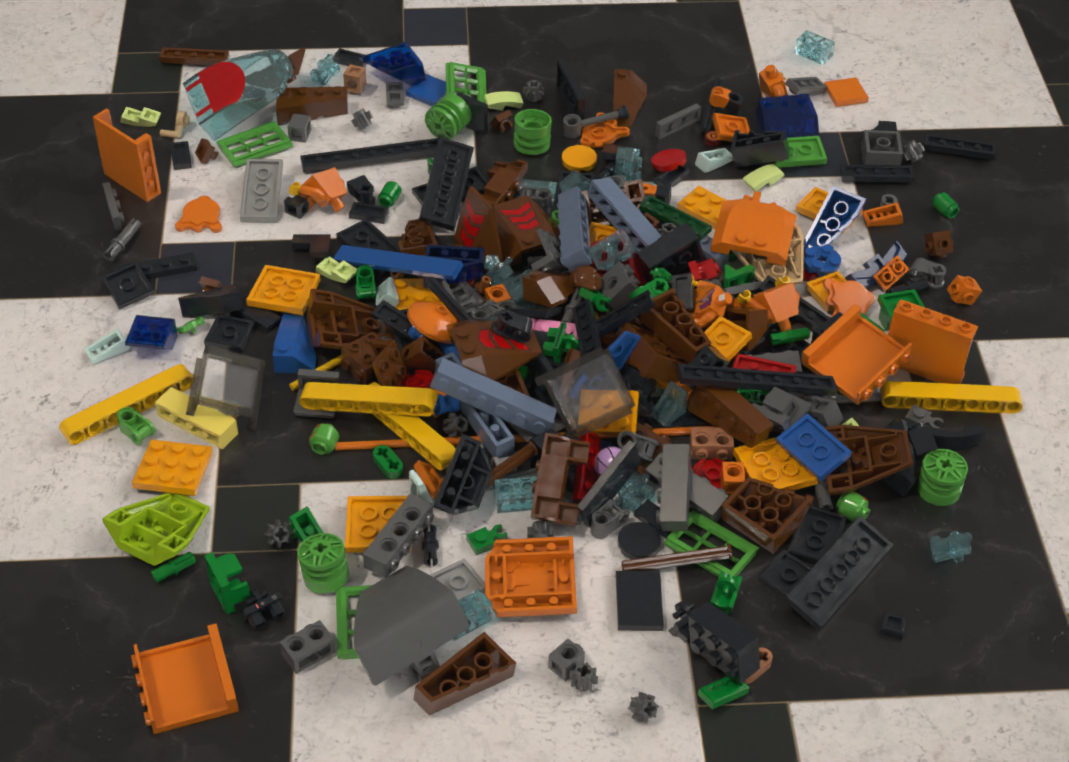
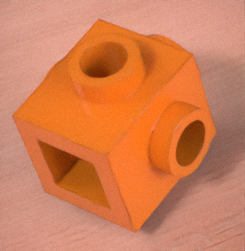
(964, 290)

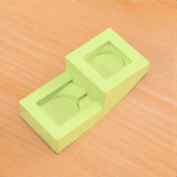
(499, 100)
(146, 118)
(762, 176)
(336, 271)

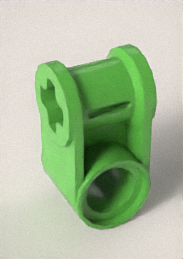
(134, 425)

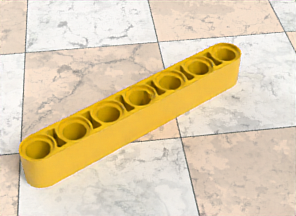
(139, 397)
(951, 397)
(368, 399)
(419, 437)

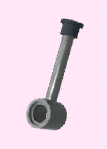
(574, 124)

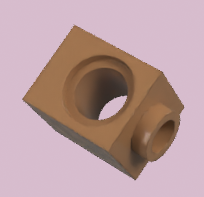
(355, 79)

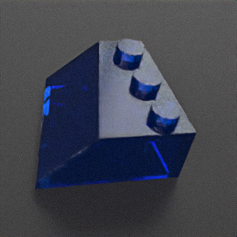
(398, 62)
(789, 114)

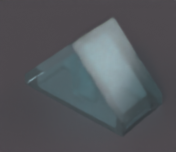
(670, 405)

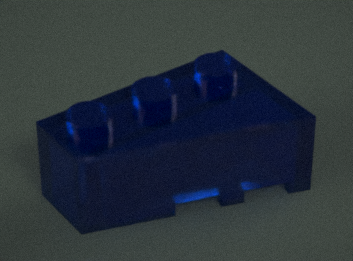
(471, 258)

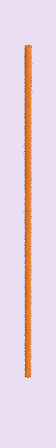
(358, 445)

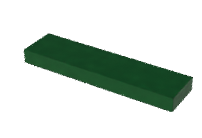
(675, 216)

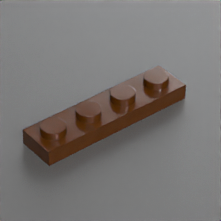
(192, 56)

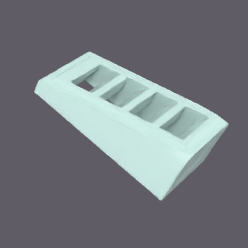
(713, 159)
(387, 292)
(118, 346)
(418, 488)

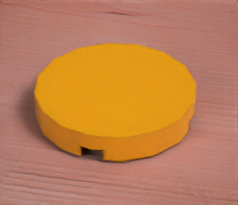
(579, 158)

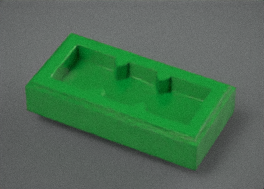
(722, 692)

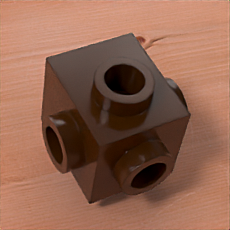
(938, 244)

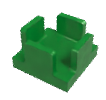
(889, 302)
(227, 592)

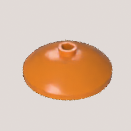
(431, 320)

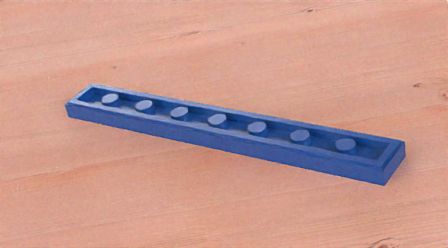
(400, 262)

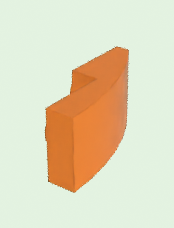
(890, 273)

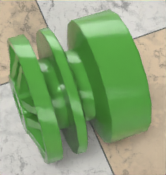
(448, 116)
(532, 131)
(942, 477)
(323, 563)

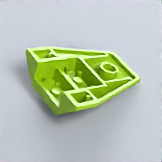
(156, 526)

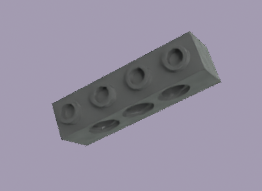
(398, 535)

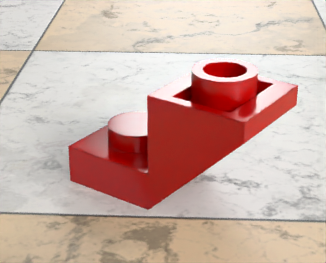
(704, 270)

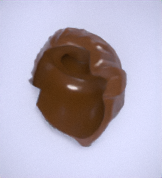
(586, 277)

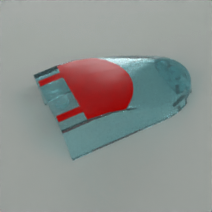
(237, 89)

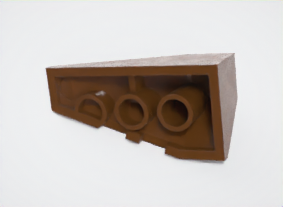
(416, 237)
(547, 288)
(749, 318)

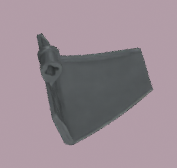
(403, 623)

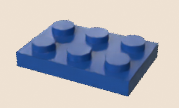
(813, 447)

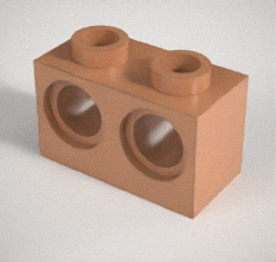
(710, 443)

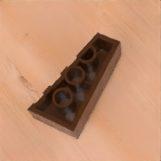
(311, 102)
(675, 326)
(731, 413)
(464, 675)

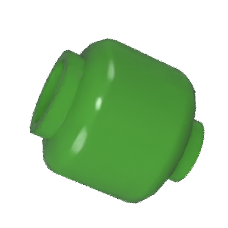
(323, 439)
(853, 505)

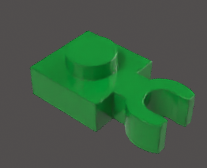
(483, 540)

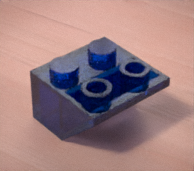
(152, 333)

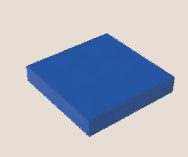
(428, 91)

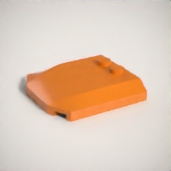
(754, 229)
(531, 577)

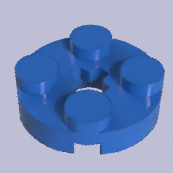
(813, 258)

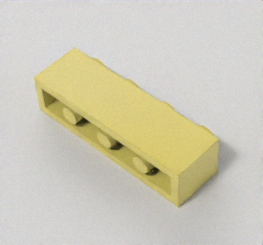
(206, 423)

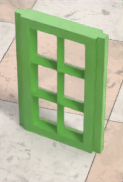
(480, 81)
(285, 143)
(715, 529)
(342, 616)

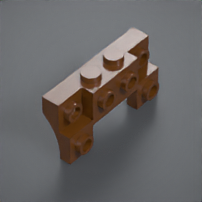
(504, 181)
(552, 479)

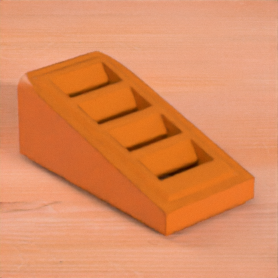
(893, 217)

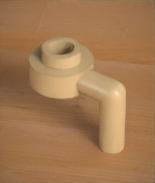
(182, 121)

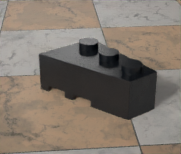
(759, 148)

